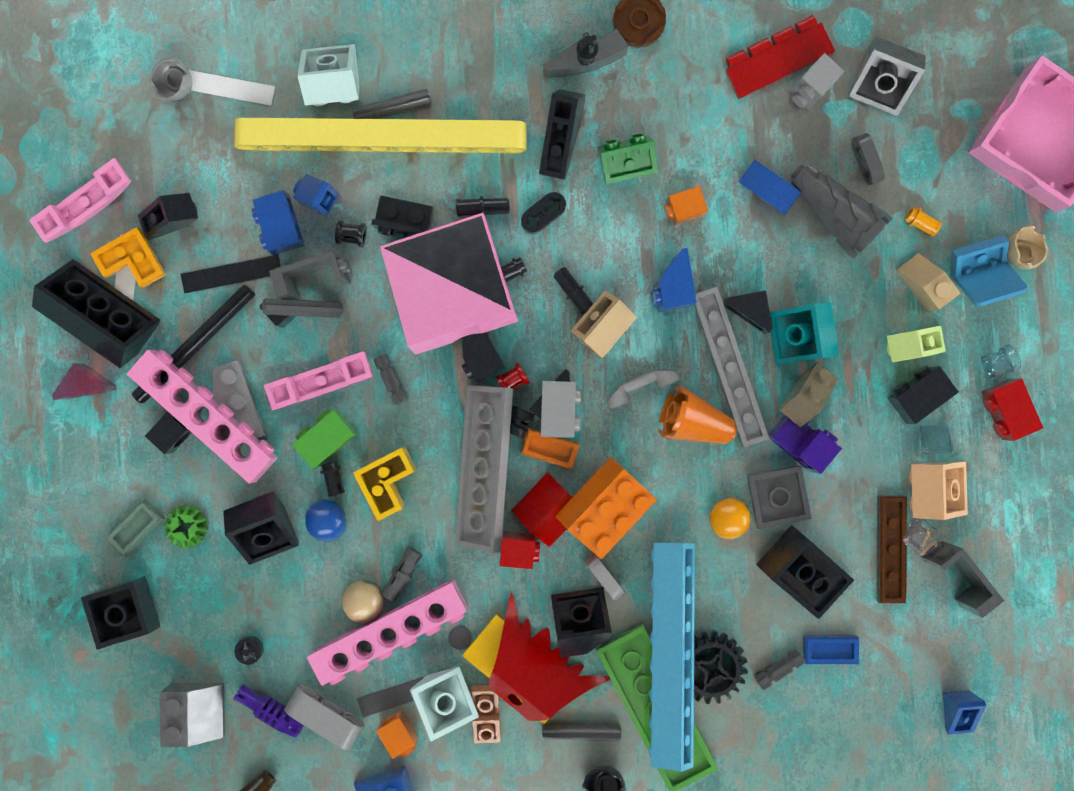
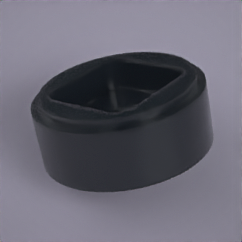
(249, 650)

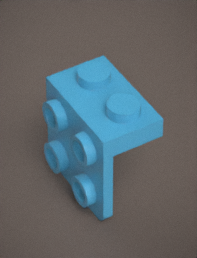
(984, 272)

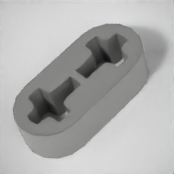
(604, 576)

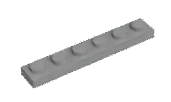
(730, 367)

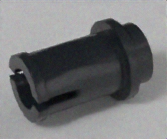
(513, 269)
(332, 478)

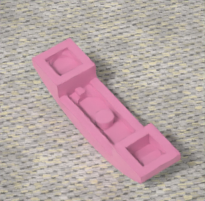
(83, 204)
(319, 381)

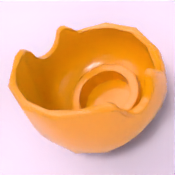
(730, 518)

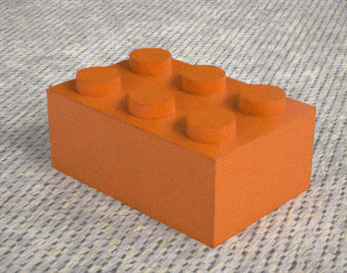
(605, 508)

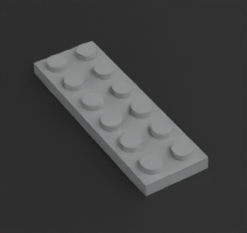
(484, 468)

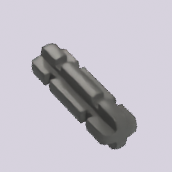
(390, 379)
(779, 669)

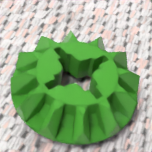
(196, 532)

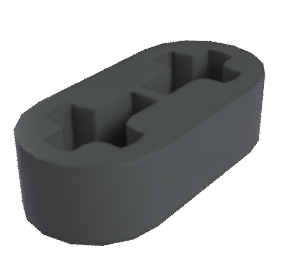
(868, 159)

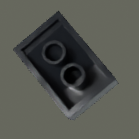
(804, 572)

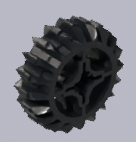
(707, 677)

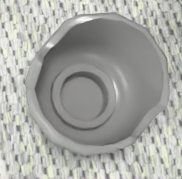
(171, 79)

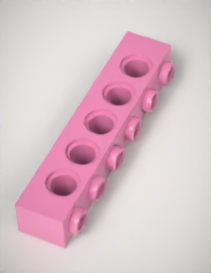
(147, 375)
(324, 659)

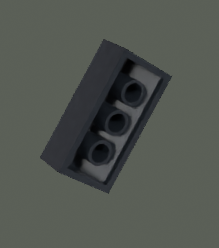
(94, 312)

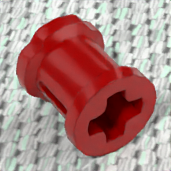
(513, 378)

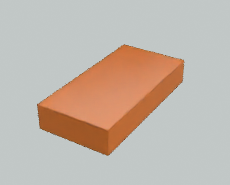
(550, 449)

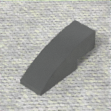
(566, 63)

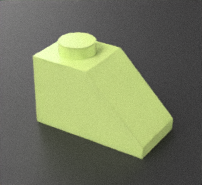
(915, 344)

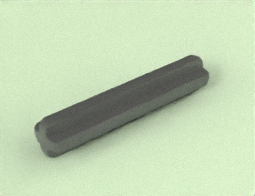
(393, 105)
(307, 308)
(581, 732)

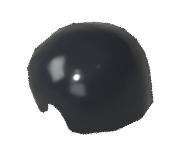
(604, 779)

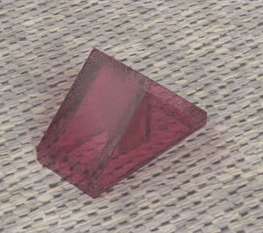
(82, 382)

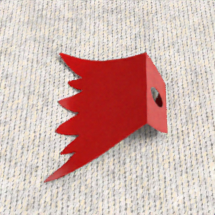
(534, 673)

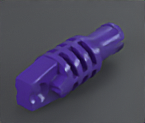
(268, 711)

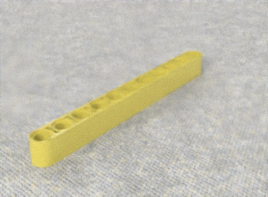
(380, 135)

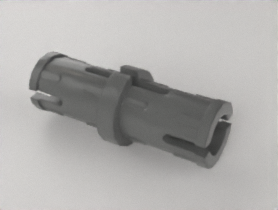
(401, 574)

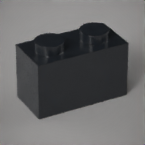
(922, 394)

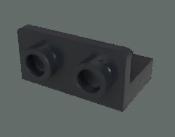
(401, 217)

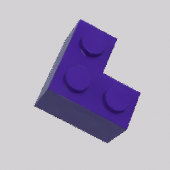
(805, 445)

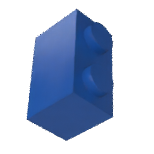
(277, 223)

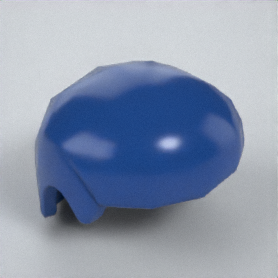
(325, 520)

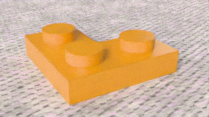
(129, 251)

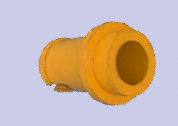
(922, 221)

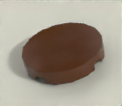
(640, 21)

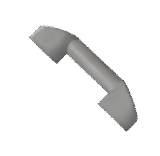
(620, 396)

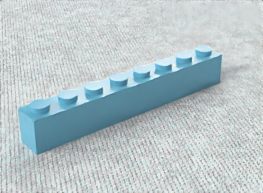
(672, 656)

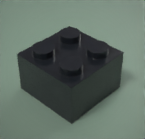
(120, 612)

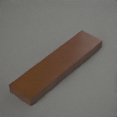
(891, 549)

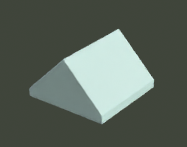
(443, 702)

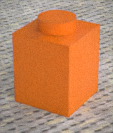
(685, 206)
(397, 735)

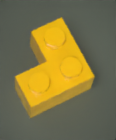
(378, 482)

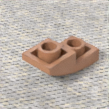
(487, 726)

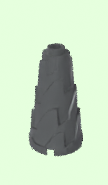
(842, 211)

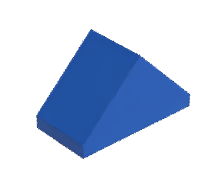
(962, 711)

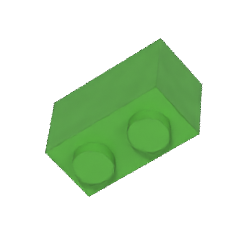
(324, 438)

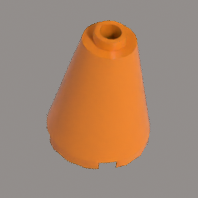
(694, 419)

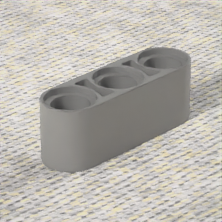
(324, 717)

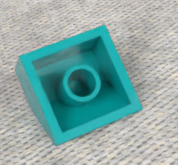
(804, 333)

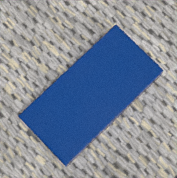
(831, 649)

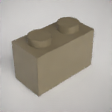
(809, 394)

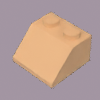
(938, 490)

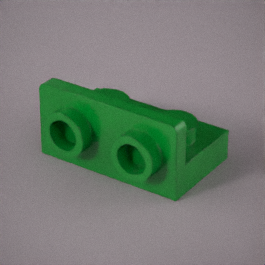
(628, 158)

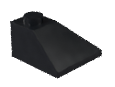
(580, 621)

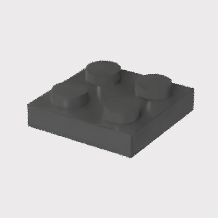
(779, 497)

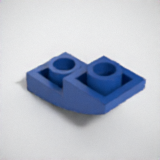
(769, 187)

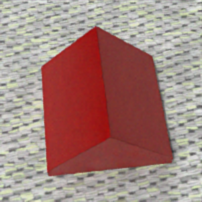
(539, 509)

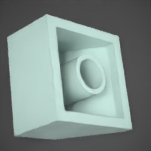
(329, 75)

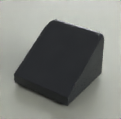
(280, 320)

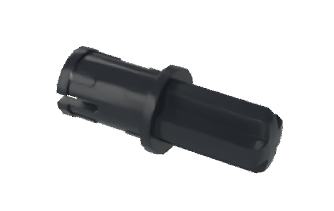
(587, 49)
(487, 206)
(573, 290)

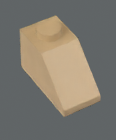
(928, 282)

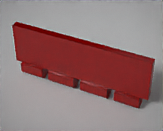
(774, 62)

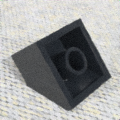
(259, 528)

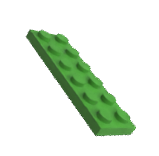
(628, 666)

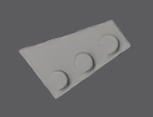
(234, 391)

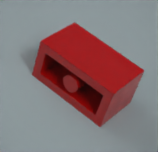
(1011, 410)
(519, 550)

